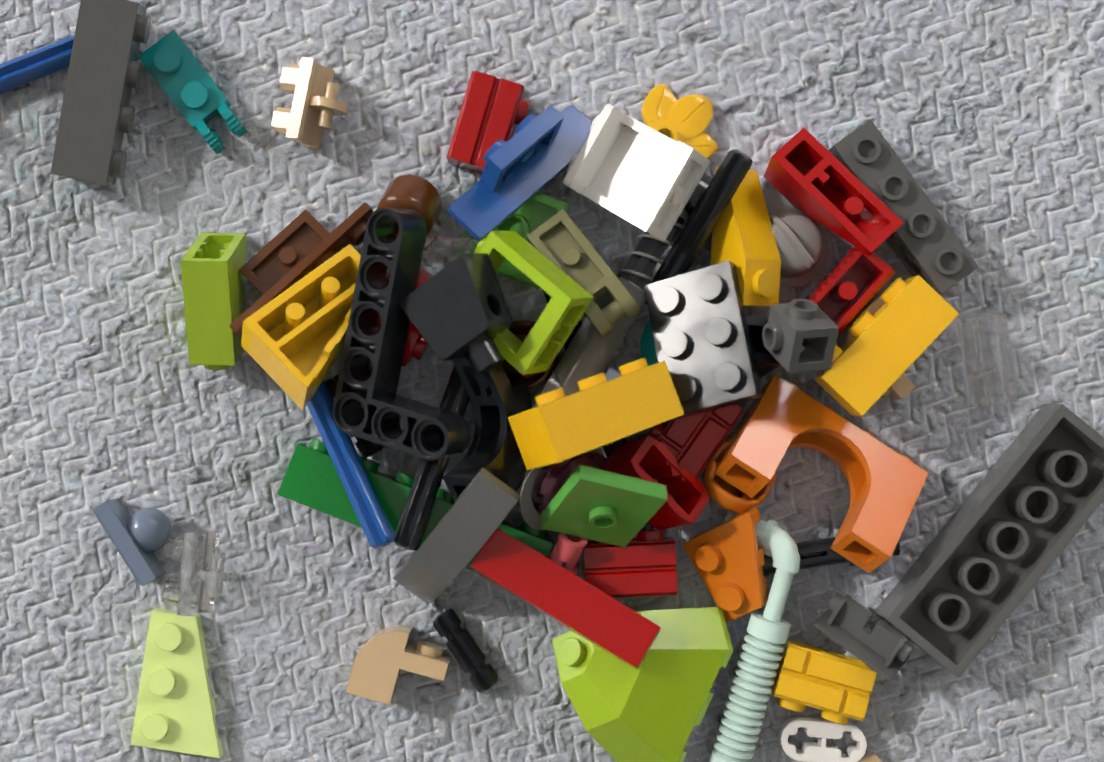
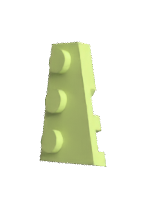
(174, 689)

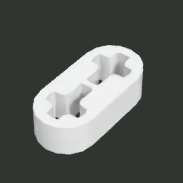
(820, 750)

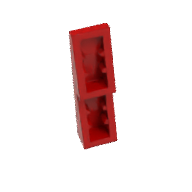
(565, 598)

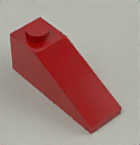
(830, 193)

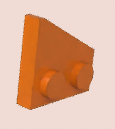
(731, 564)

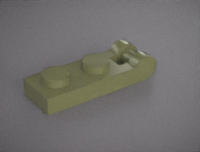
(572, 252)

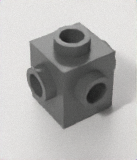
(800, 336)

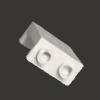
(635, 172)

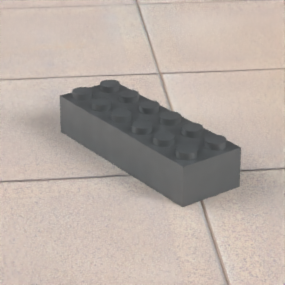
(1000, 539)

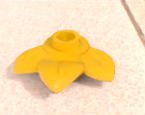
(680, 119)

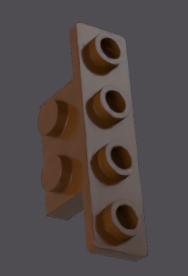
(296, 253)

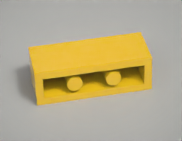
(885, 344)

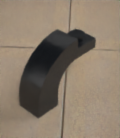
(493, 444)

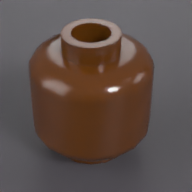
(413, 193)

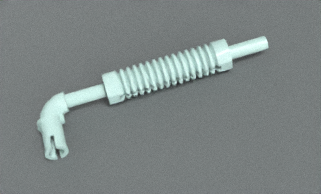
(760, 652)

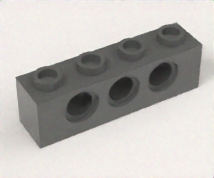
(925, 239)

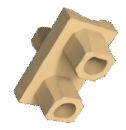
(312, 102)

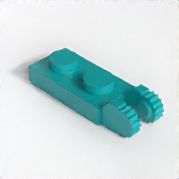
(190, 88)

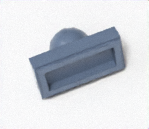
(136, 537)

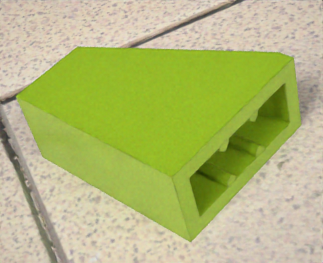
(214, 298)

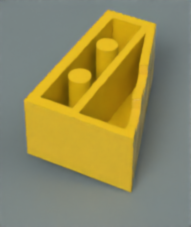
(304, 327)
(596, 414)

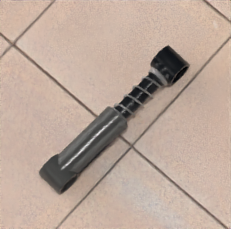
(588, 351)

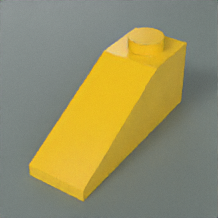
(748, 241)

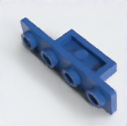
(521, 168)

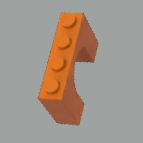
(879, 479)

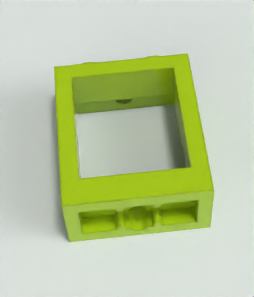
(560, 315)

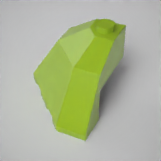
(654, 708)

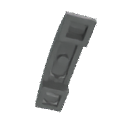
(457, 537)

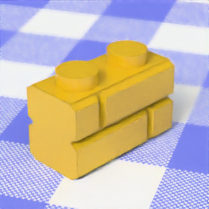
(823, 681)

